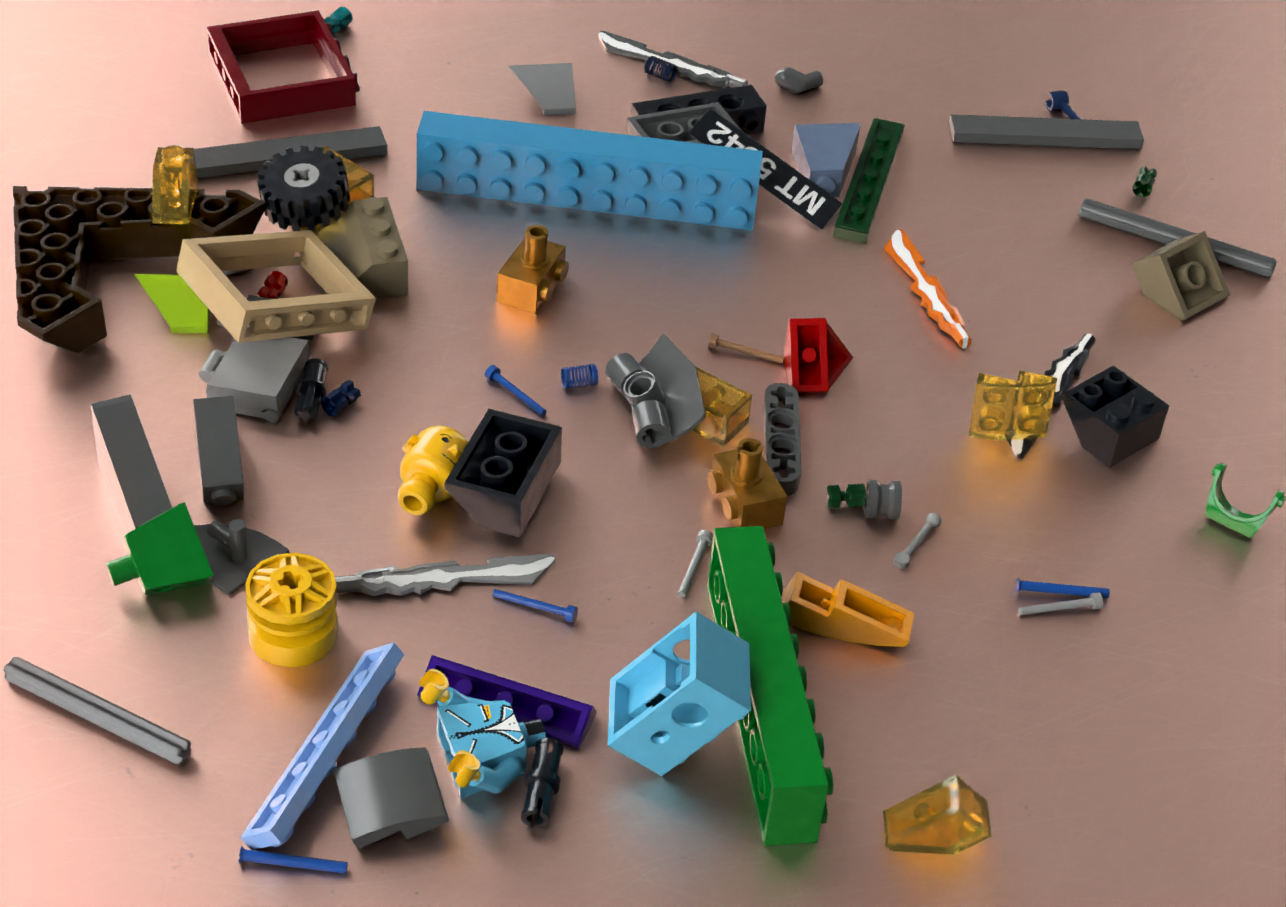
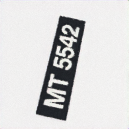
(775, 174)

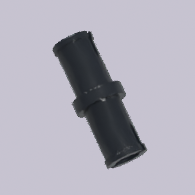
(542, 783)

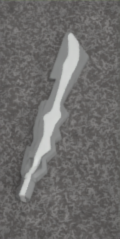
(446, 575)

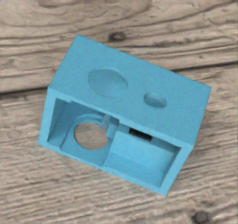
(674, 706)

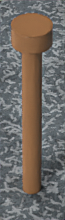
(715, 341)

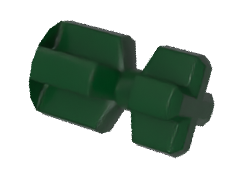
(1144, 182)
(853, 495)

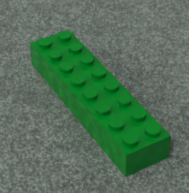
(779, 731)

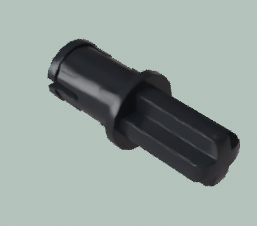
(311, 389)

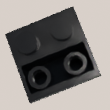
(1114, 415)

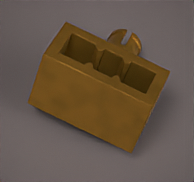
(532, 271)
(747, 486)

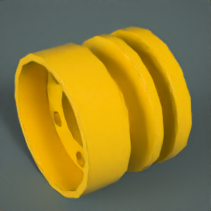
(292, 609)

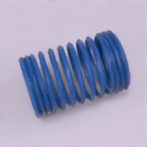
(592, 374)

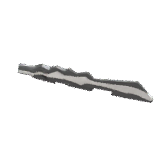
(685, 66)

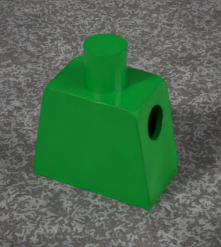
(163, 555)

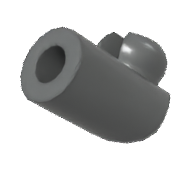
(797, 81)

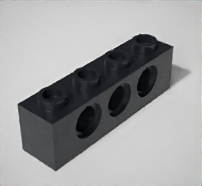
(740, 103)

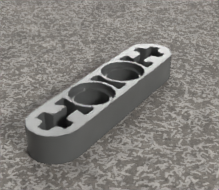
(782, 438)

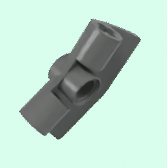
(661, 392)

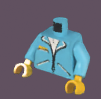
(479, 737)

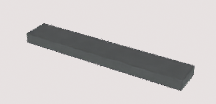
(1045, 131)
(252, 155)

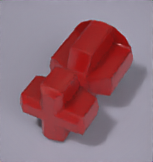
(274, 285)

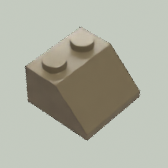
(1182, 276)

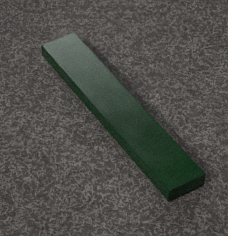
(869, 181)

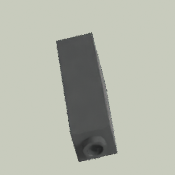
(128, 462)

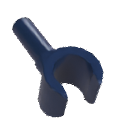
(1060, 101)

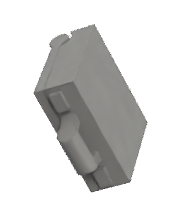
(257, 375)

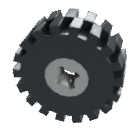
(304, 188)

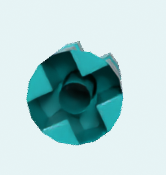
(339, 18)

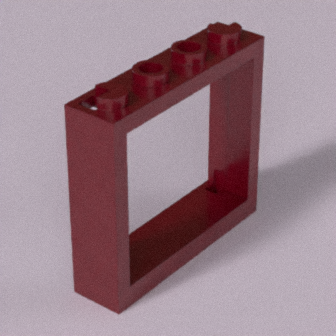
(278, 33)

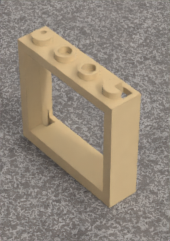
(342, 309)

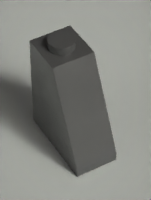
(218, 450)

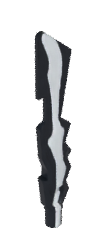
(1064, 369)

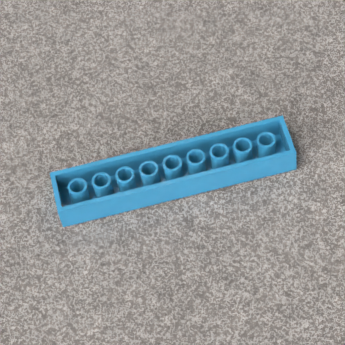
(588, 170)

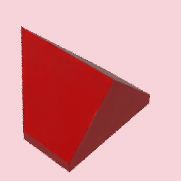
(813, 355)

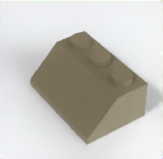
(370, 246)

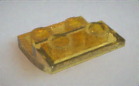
(1012, 408)

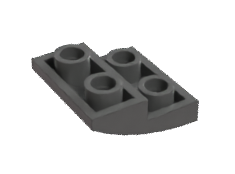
(390, 795)

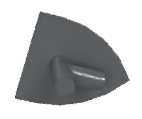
(235, 552)

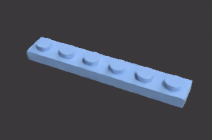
(318, 754)

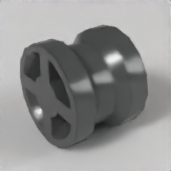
(883, 499)

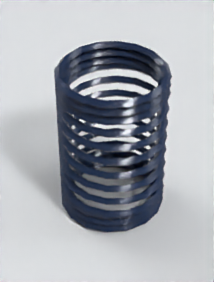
(667, 71)

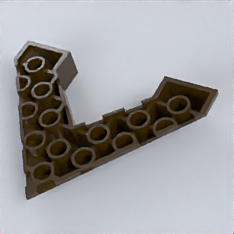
(71, 226)

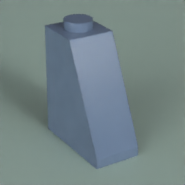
(825, 153)

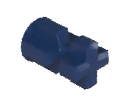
(340, 398)

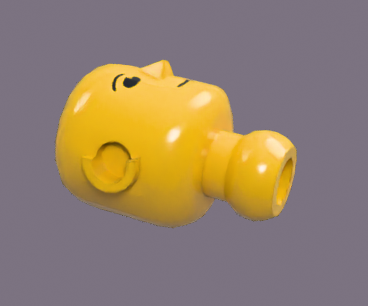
(427, 466)

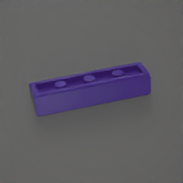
(561, 716)

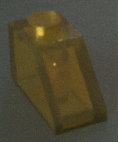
(173, 185)
(725, 408)
(938, 820)

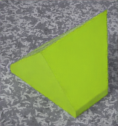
(176, 302)

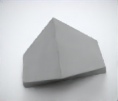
(550, 85)

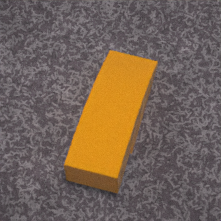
(846, 613)

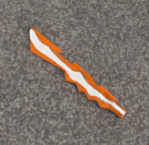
(928, 287)

